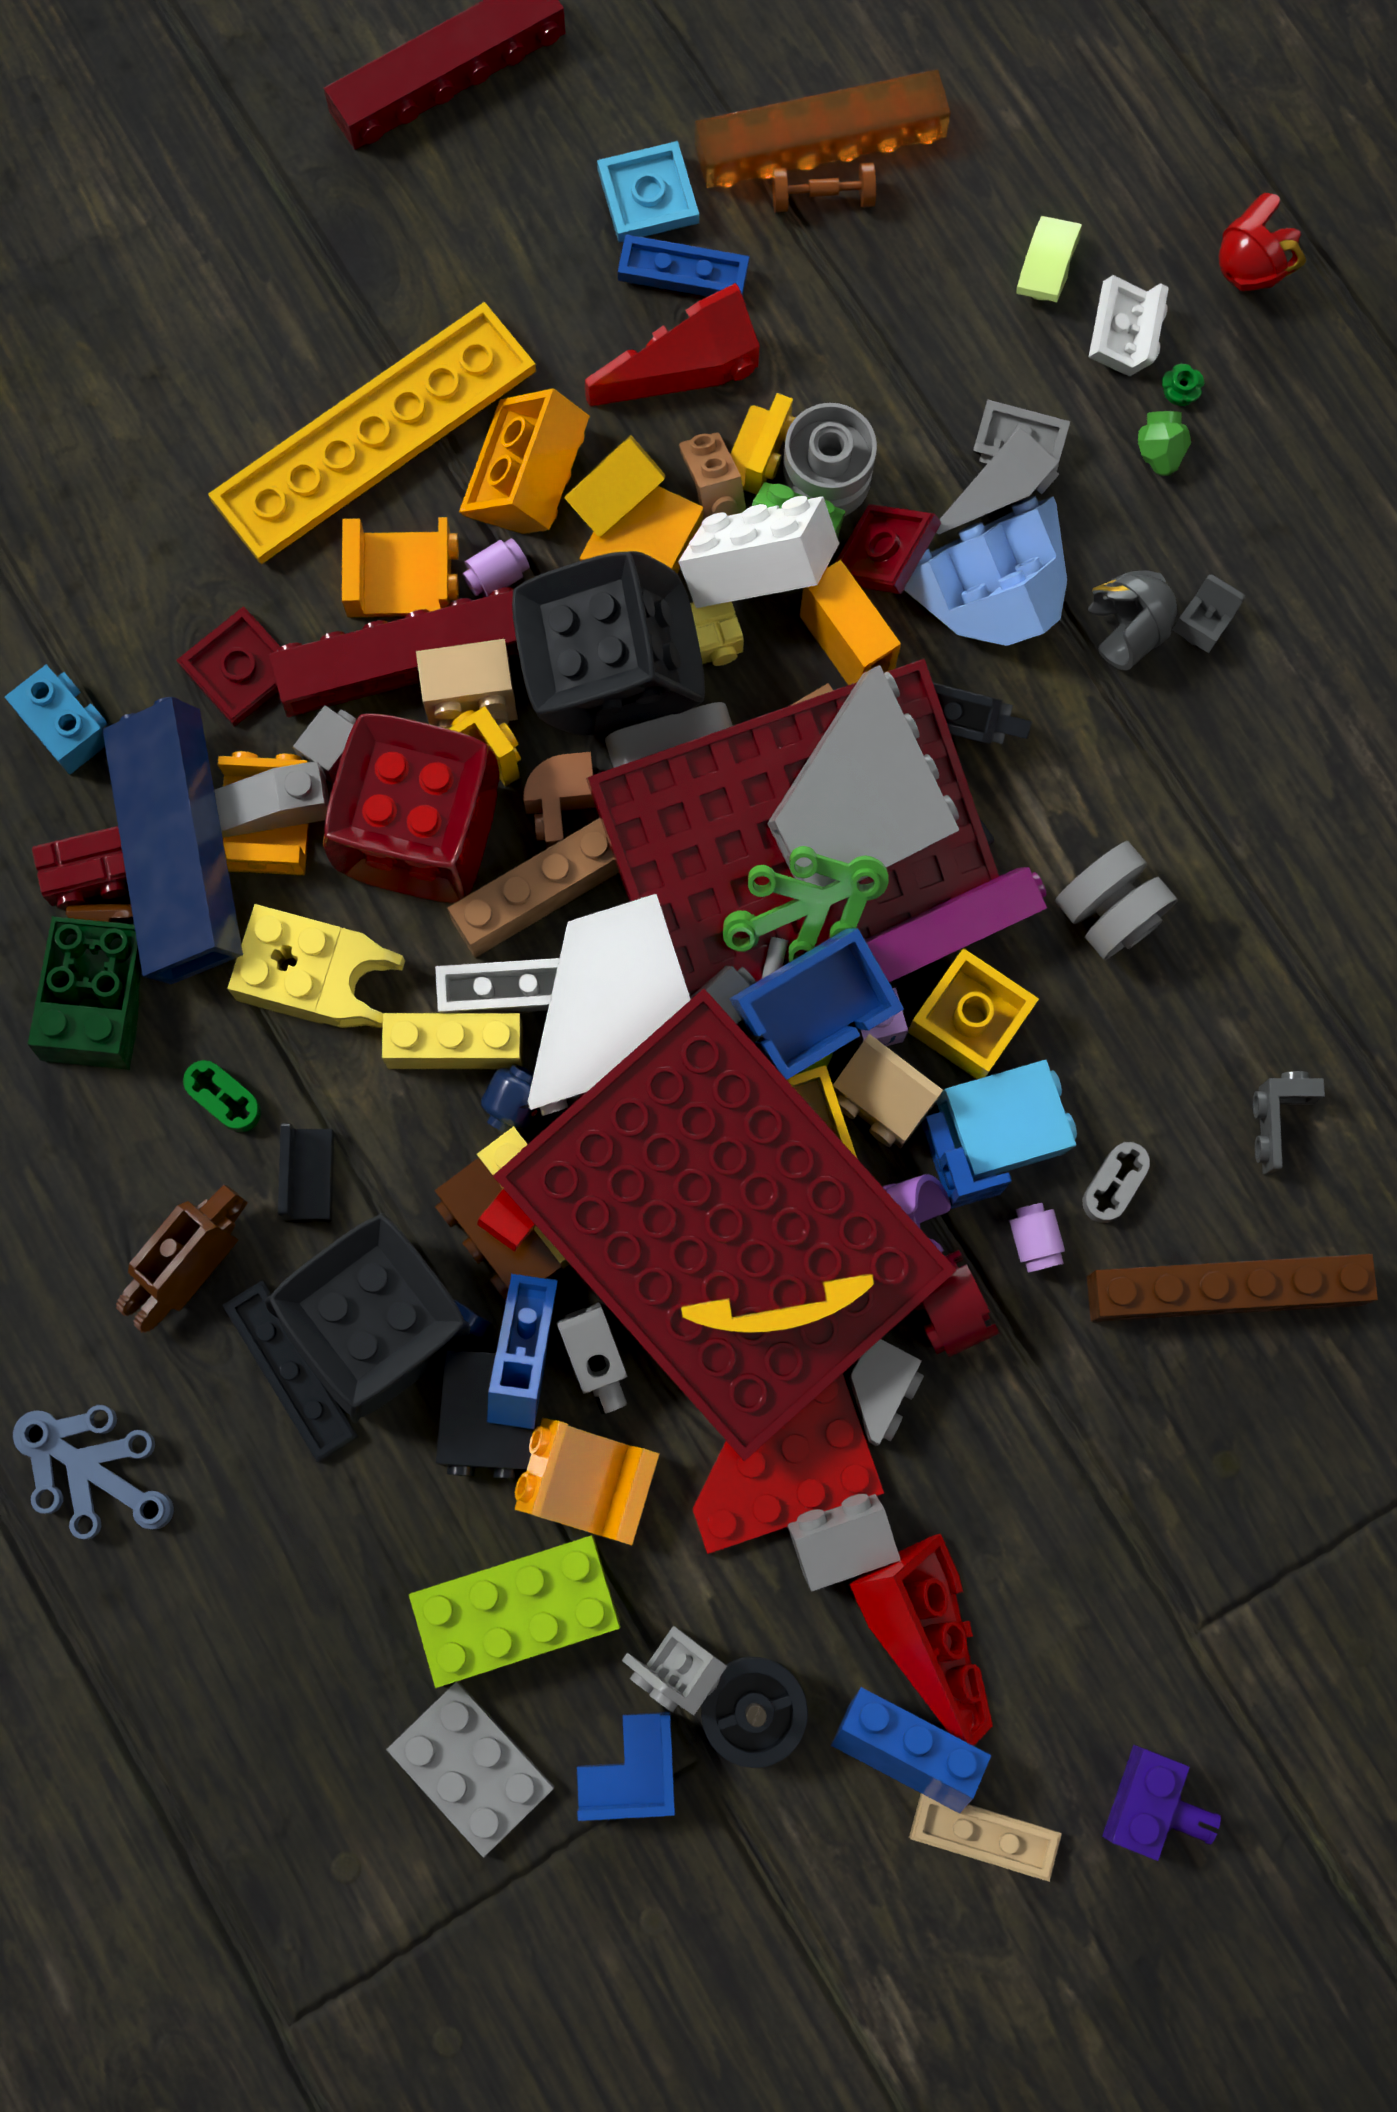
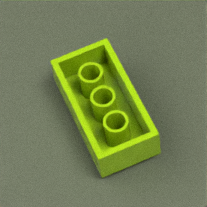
(514, 1611)

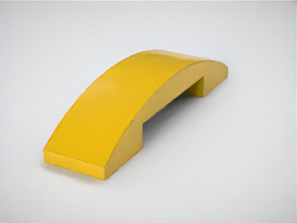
(837, 1293)

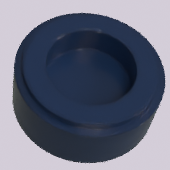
(478, 1325)

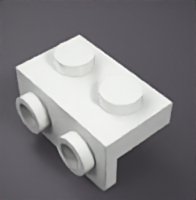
(1128, 325)

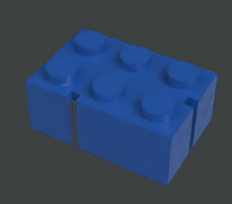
(812, 999)

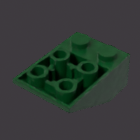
(87, 994)

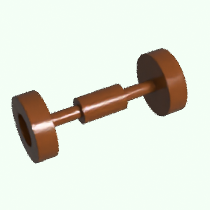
(824, 187)

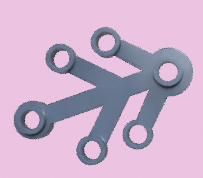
(85, 1466)

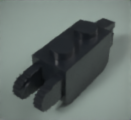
(979, 716)

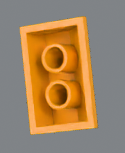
(525, 462)

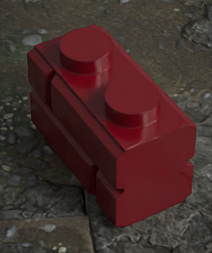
(81, 868)

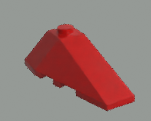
(698, 353)
(919, 1624)

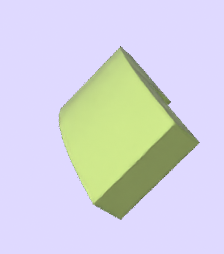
(1048, 259)

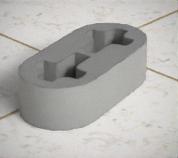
(1125, 1188)

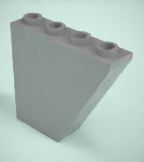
(865, 786)

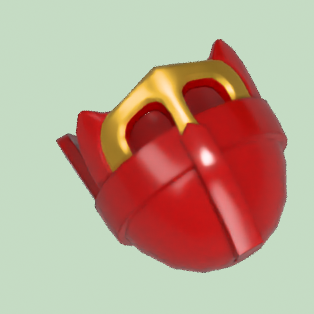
(1252, 255)

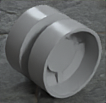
(830, 455)
(1124, 911)

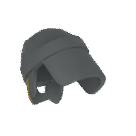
(1144, 611)

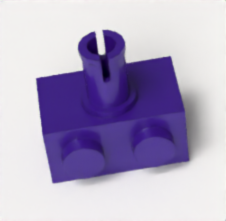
(1151, 1806)

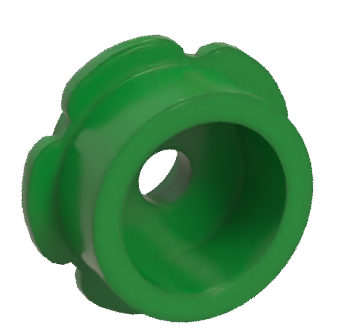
(1180, 394)

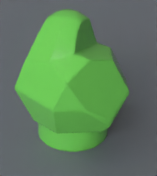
(1164, 441)

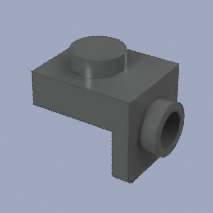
(1209, 613)

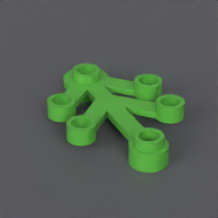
(808, 900)

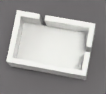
(759, 551)

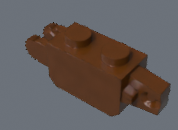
(180, 1257)

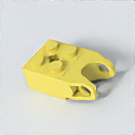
(325, 972)

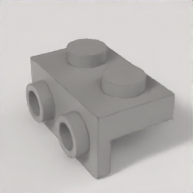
(1003, 420)
(678, 1672)

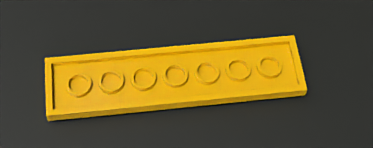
(372, 432)

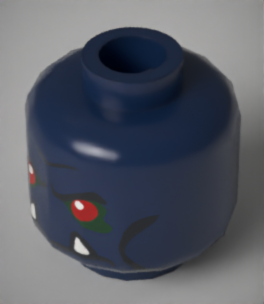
(508, 1099)

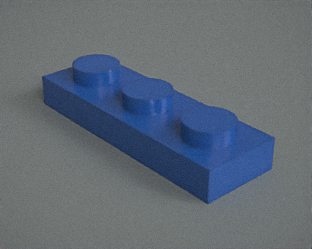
(680, 266)

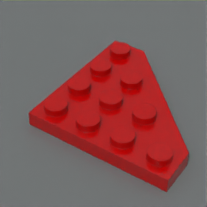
(801, 1468)

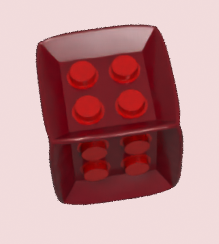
(411, 807)

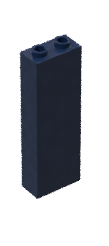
(171, 841)

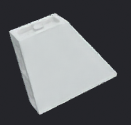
(607, 997)

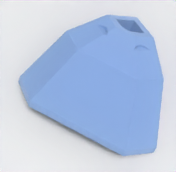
(998, 577)

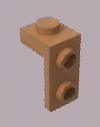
(714, 474)

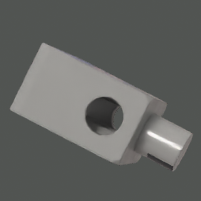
(586, 1335)

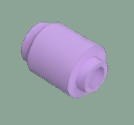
(495, 567)
(1037, 1237)

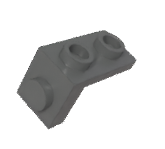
(1290, 1089)

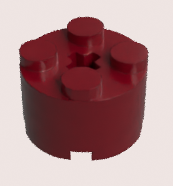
(957, 1312)

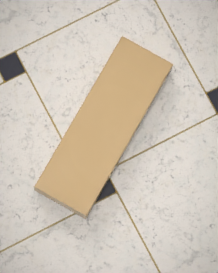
(987, 1837)

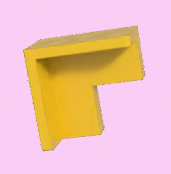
(615, 486)

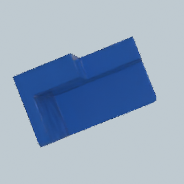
(953, 1166)
(638, 1786)

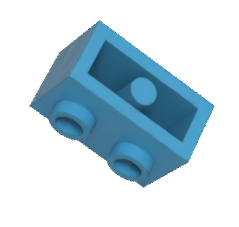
(57, 717)

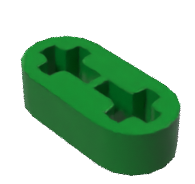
(229, 1088)

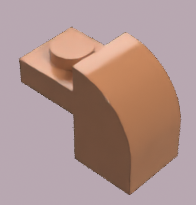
(556, 787)

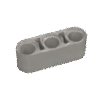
(666, 732)

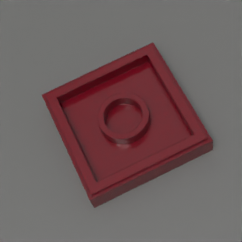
(888, 546)
(233, 666)

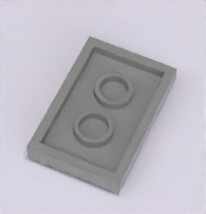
(470, 1768)

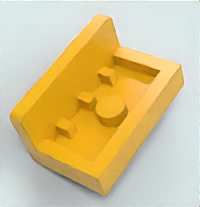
(759, 442)
(500, 738)

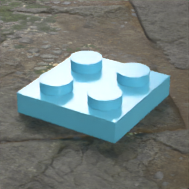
(648, 191)

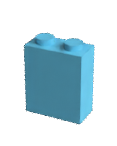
(1008, 1119)

